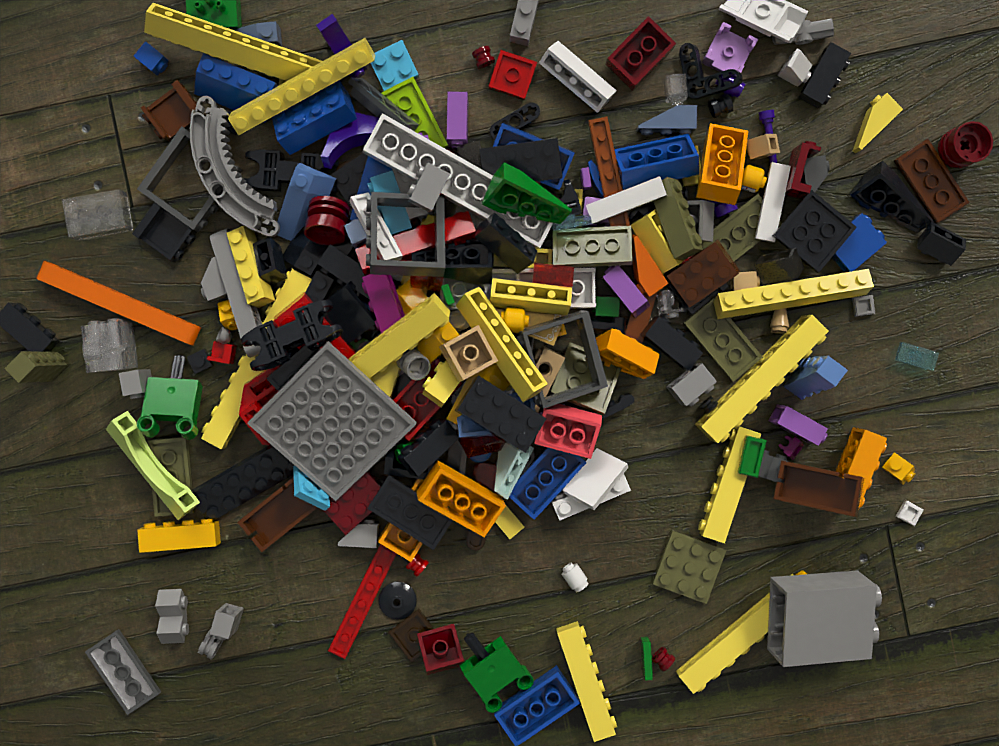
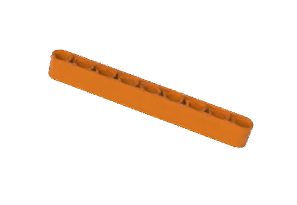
(118, 303)

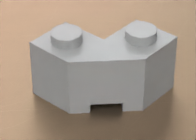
(173, 616)

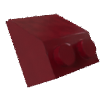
(440, 649)

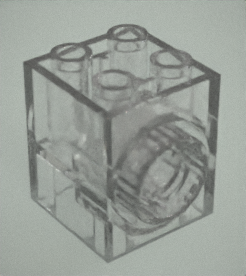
(109, 345)

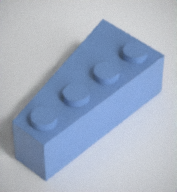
(815, 375)

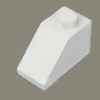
(796, 68)

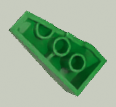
(518, 193)

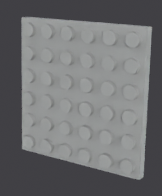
(332, 421)

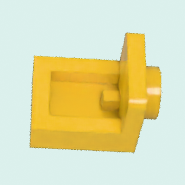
(226, 315)
(899, 468)

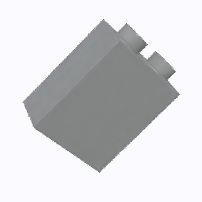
(822, 618)

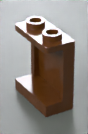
(170, 111)

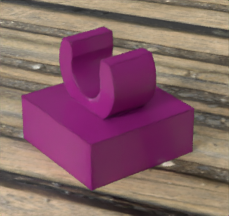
(793, 448)

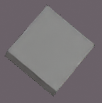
(863, 305)

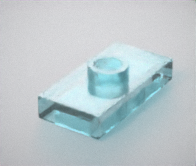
(572, 221)
(916, 356)

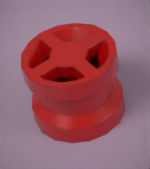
(417, 564)

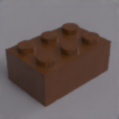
(703, 273)

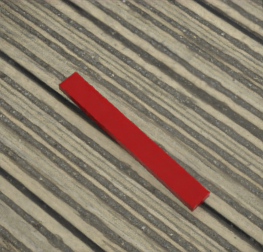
(362, 601)

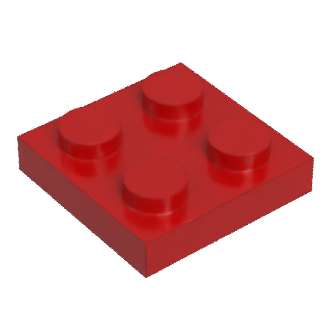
(512, 75)

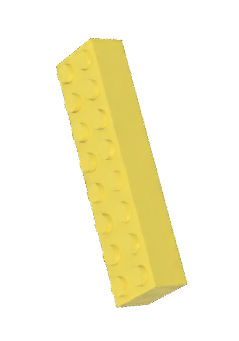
(762, 377)

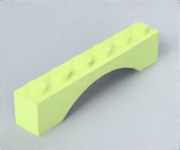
(131, 440)

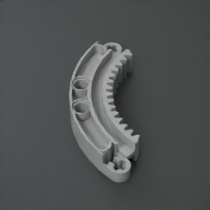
(210, 145)

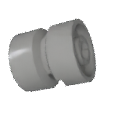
(414, 364)

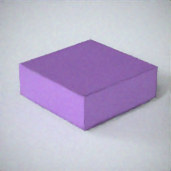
(585, 178)

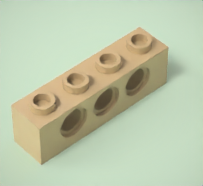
(554, 361)

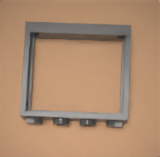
(160, 169)
(405, 268)
(591, 351)

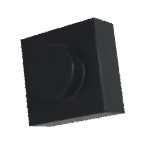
(199, 361)

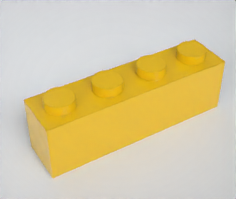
(178, 536)

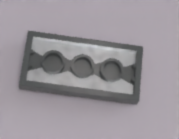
(123, 671)

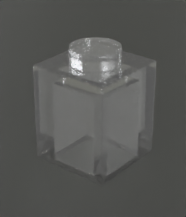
(675, 88)

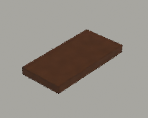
(931, 181)

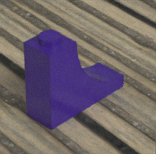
(336, 39)
(348, 137)

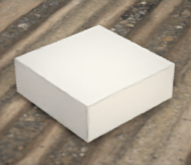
(909, 513)

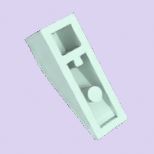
(509, 468)

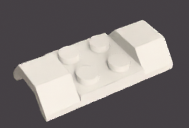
(768, 16)

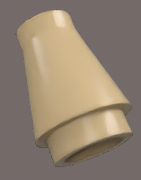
(779, 321)

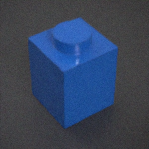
(151, 58)

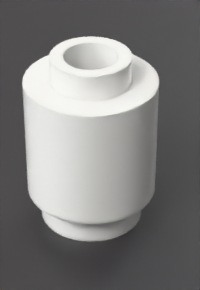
(574, 577)

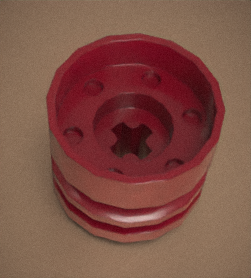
(965, 145)
(326, 220)

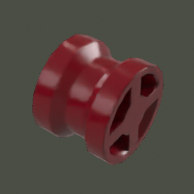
(483, 57)
(663, 659)

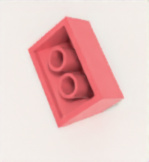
(569, 430)

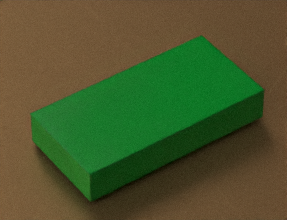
(448, 295)
(752, 456)
(646, 658)

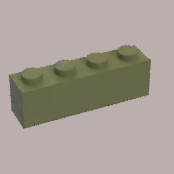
(677, 221)
(36, 366)

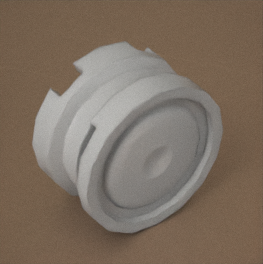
(210, 645)

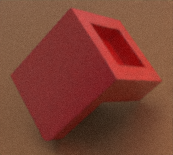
(223, 353)

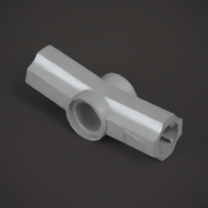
(810, 31)

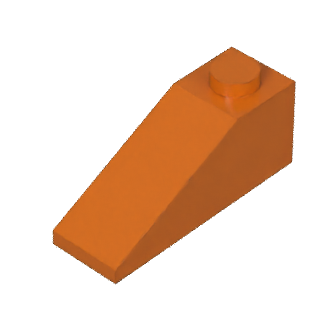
(645, 269)

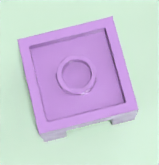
(728, 50)

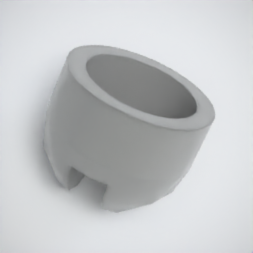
(224, 336)

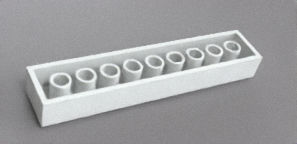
(466, 185)

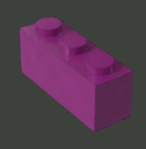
(383, 300)

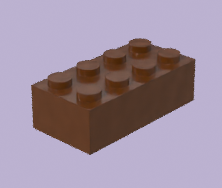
(819, 488)
(275, 516)

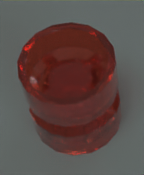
(430, 283)

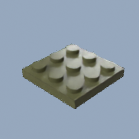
(576, 373)
(689, 566)

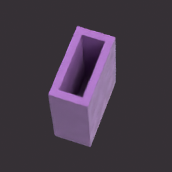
(457, 119)
(626, 290)
(798, 425)

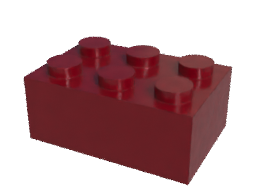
(640, 53)
(353, 504)

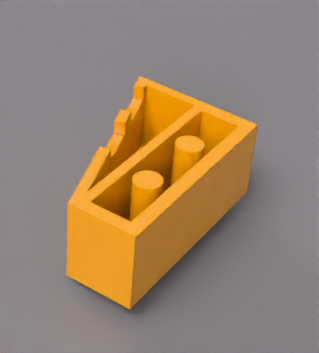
(627, 354)

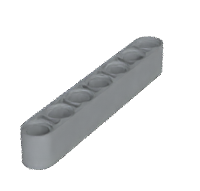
(245, 315)

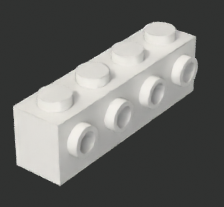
(577, 76)
(567, 506)

